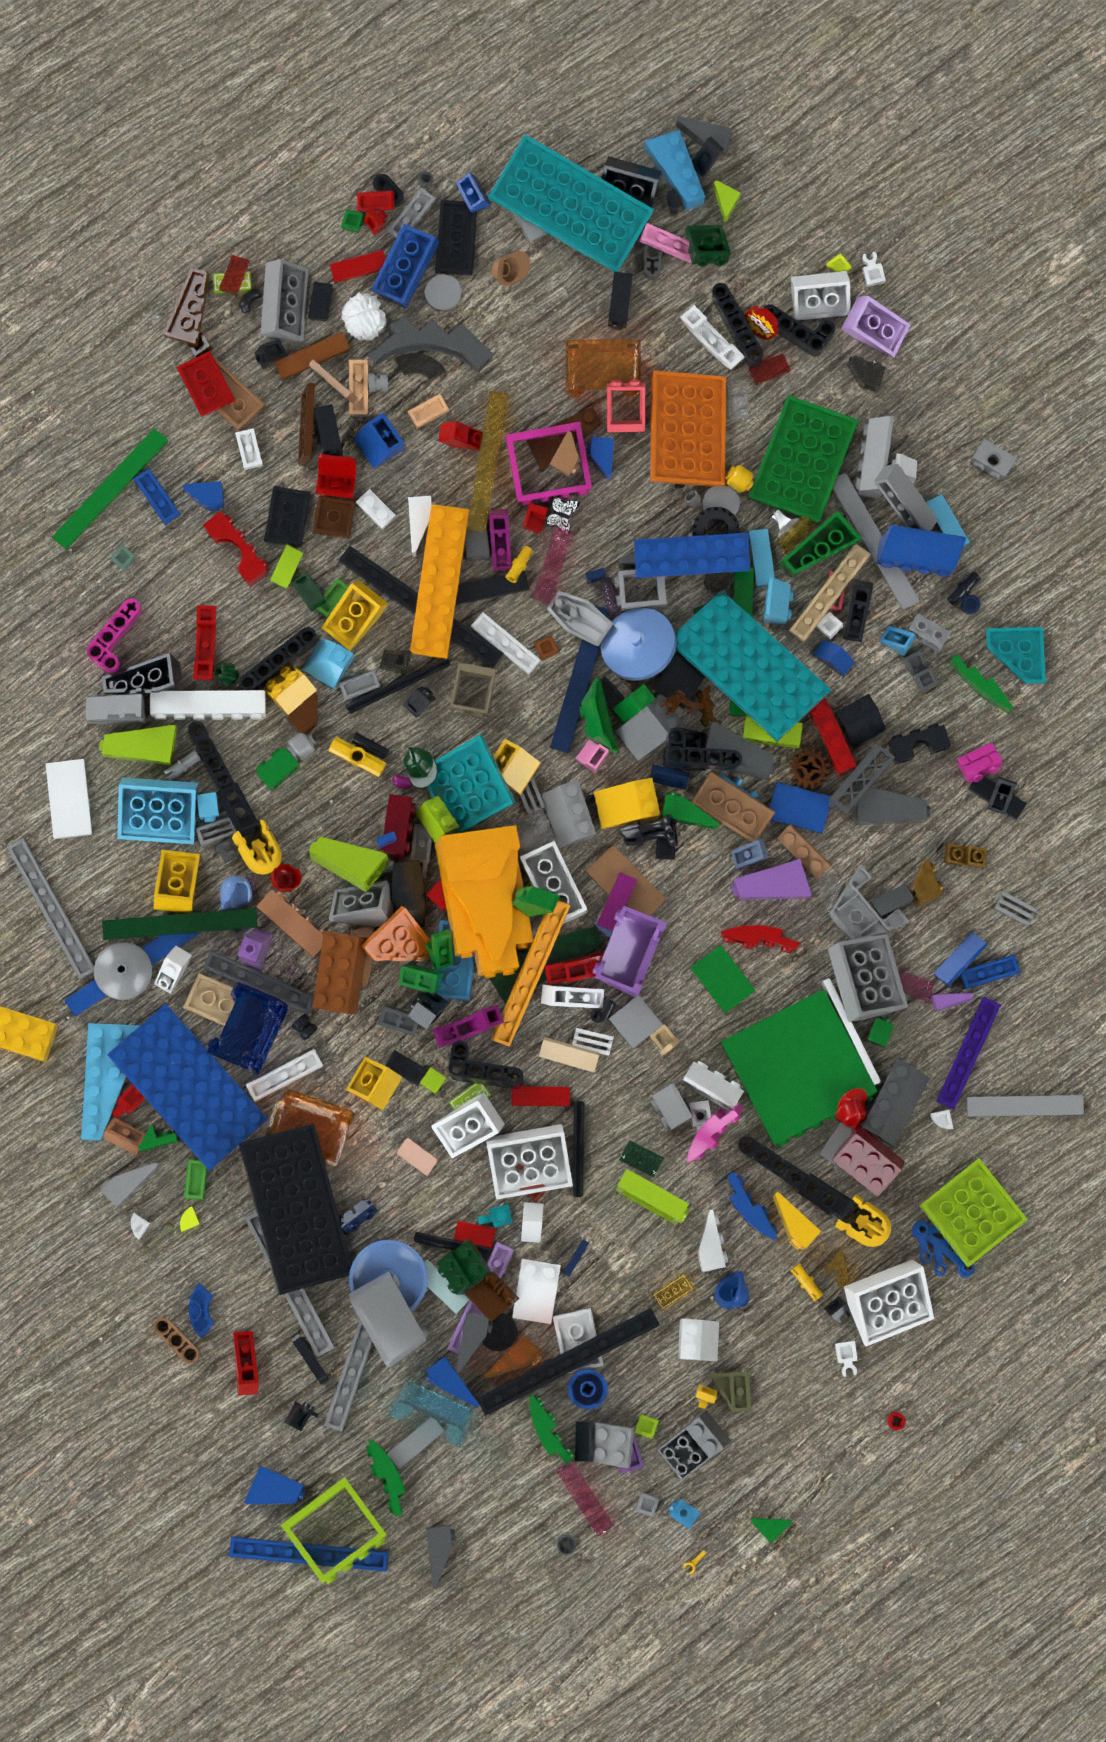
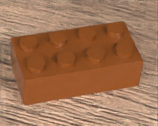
(340, 973)

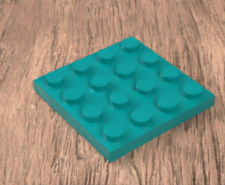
(471, 784)

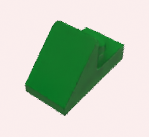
(441, 949)
(151, 1140)

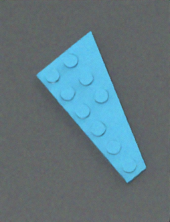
(102, 1077)

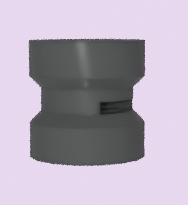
(567, 1547)

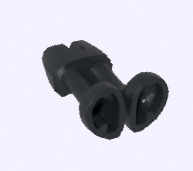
(637, 833)

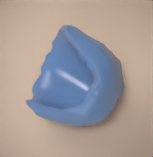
(235, 893)

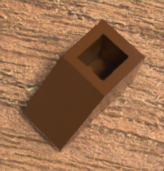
(305, 717)

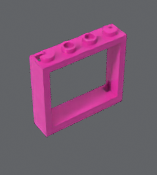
(541, 433)

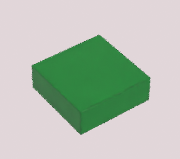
(352, 221)

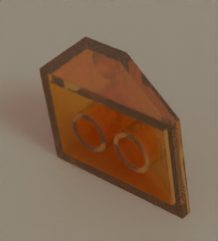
(516, 1358)

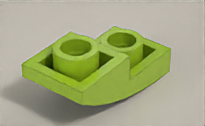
(286, 566)

